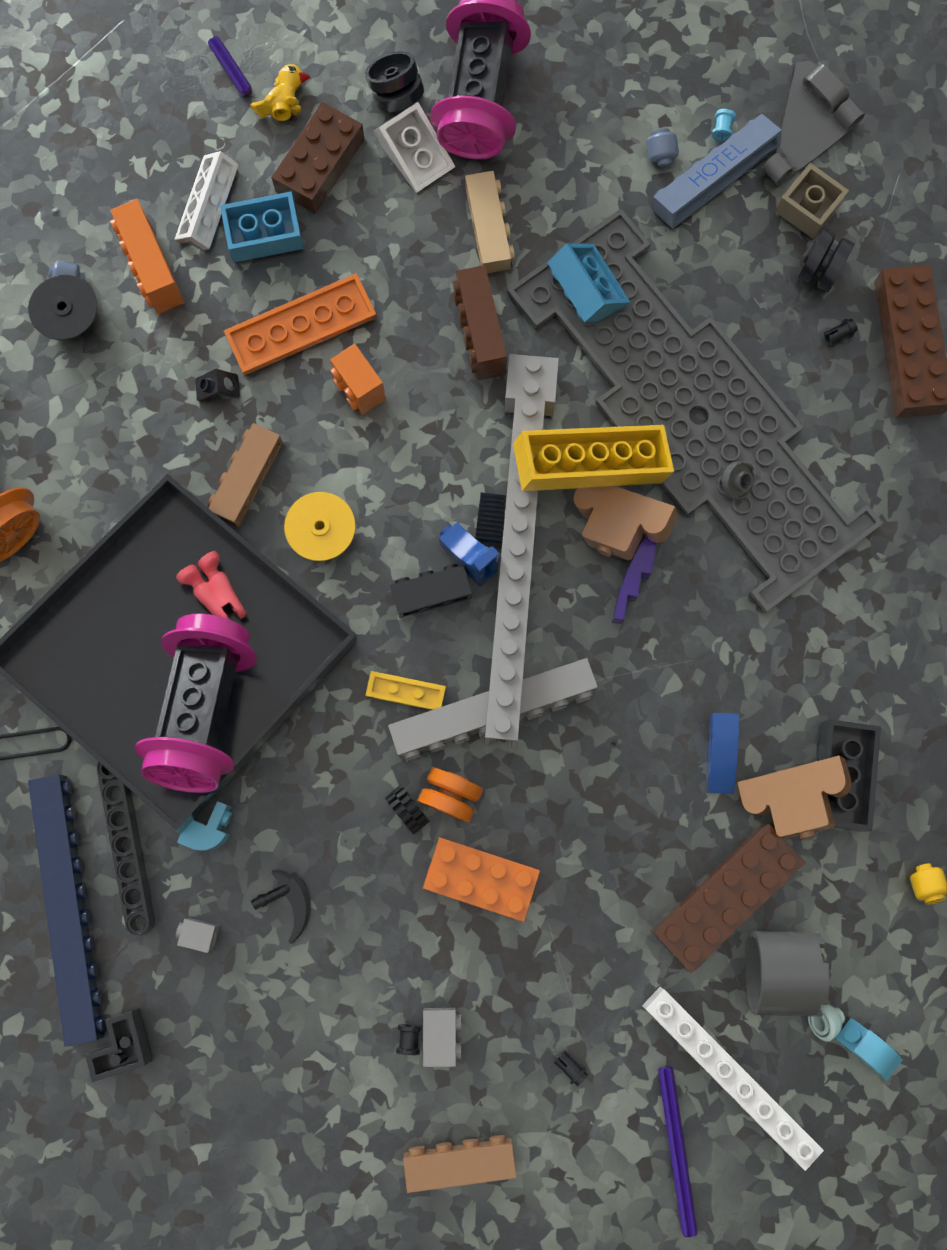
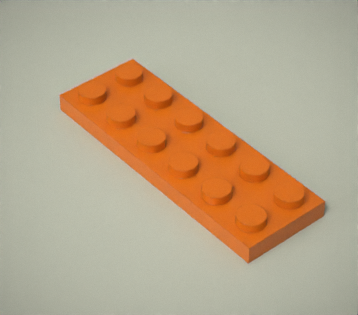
(300, 324)

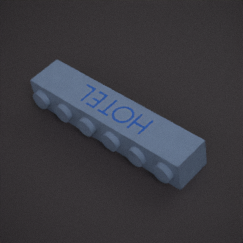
(717, 170)

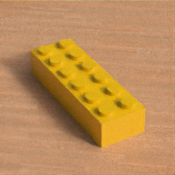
(592, 457)

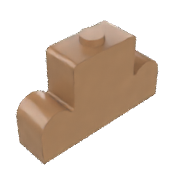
(621, 519)
(798, 796)

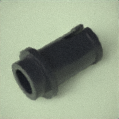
(841, 331)
(571, 1068)

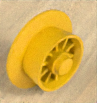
(319, 526)

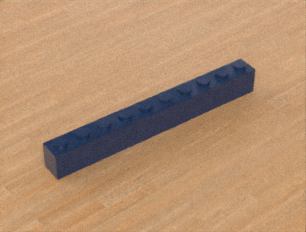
(66, 910)

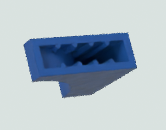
(478, 560)

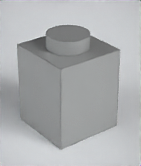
(197, 935)

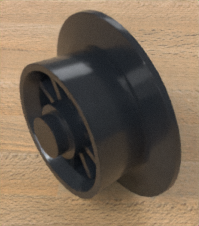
(63, 307)

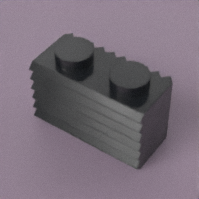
(491, 519)

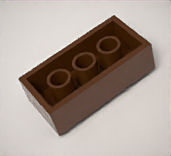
(318, 157)
(479, 323)

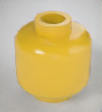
(929, 884)

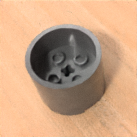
(786, 973)

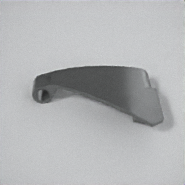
(813, 121)

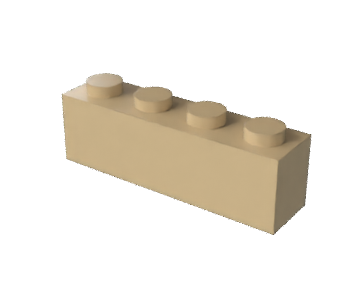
(488, 221)

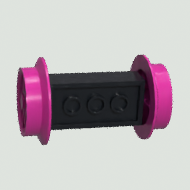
(473, 115)
(195, 703)

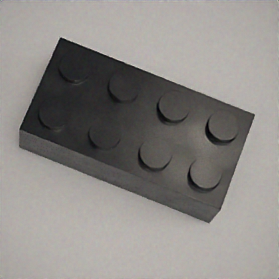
(860, 749)

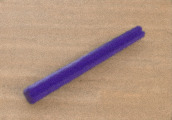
(677, 1152)

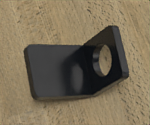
(213, 384)

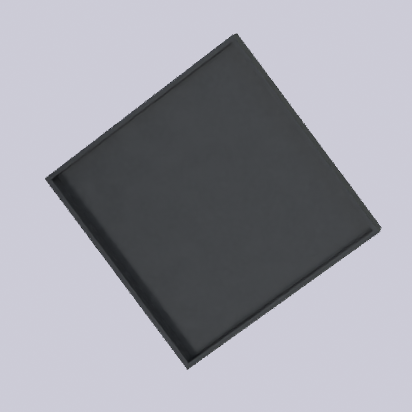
(97, 656)

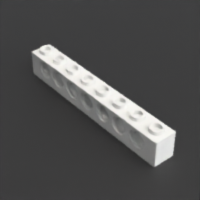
(733, 1078)

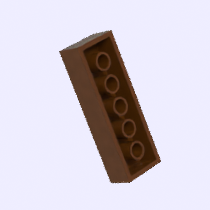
(912, 340)
(727, 897)

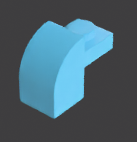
(208, 836)
(869, 1049)

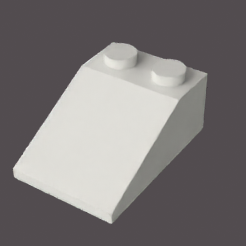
(414, 147)

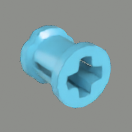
(724, 123)

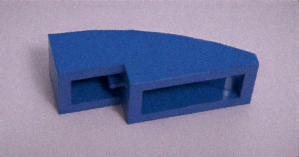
(722, 753)

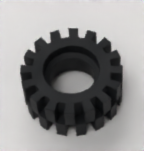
(407, 809)

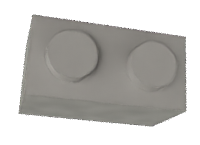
(440, 1037)

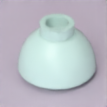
(829, 1024)

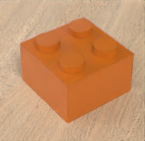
(357, 379)

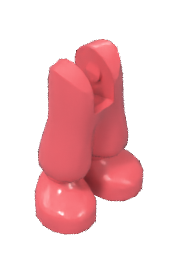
(215, 592)

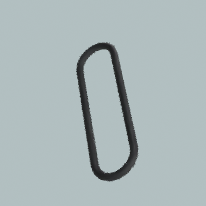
(36, 752)

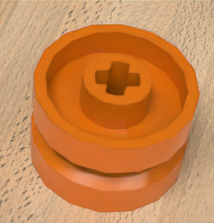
(451, 791)

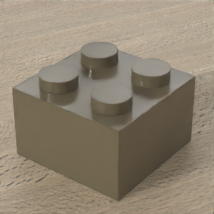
(811, 200)

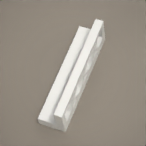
(204, 203)

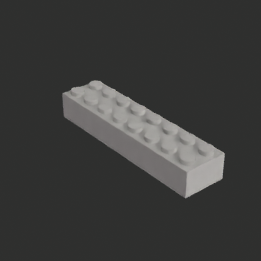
(469, 716)

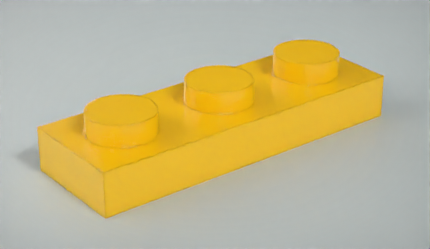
(405, 691)

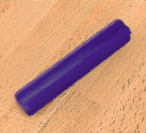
(230, 66)

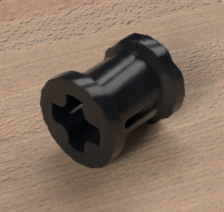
(408, 1039)

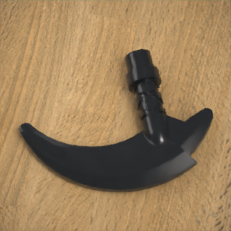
(296, 892)

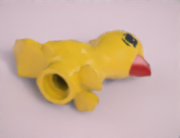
(281, 100)

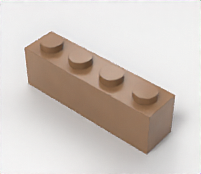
(245, 474)
(459, 1164)

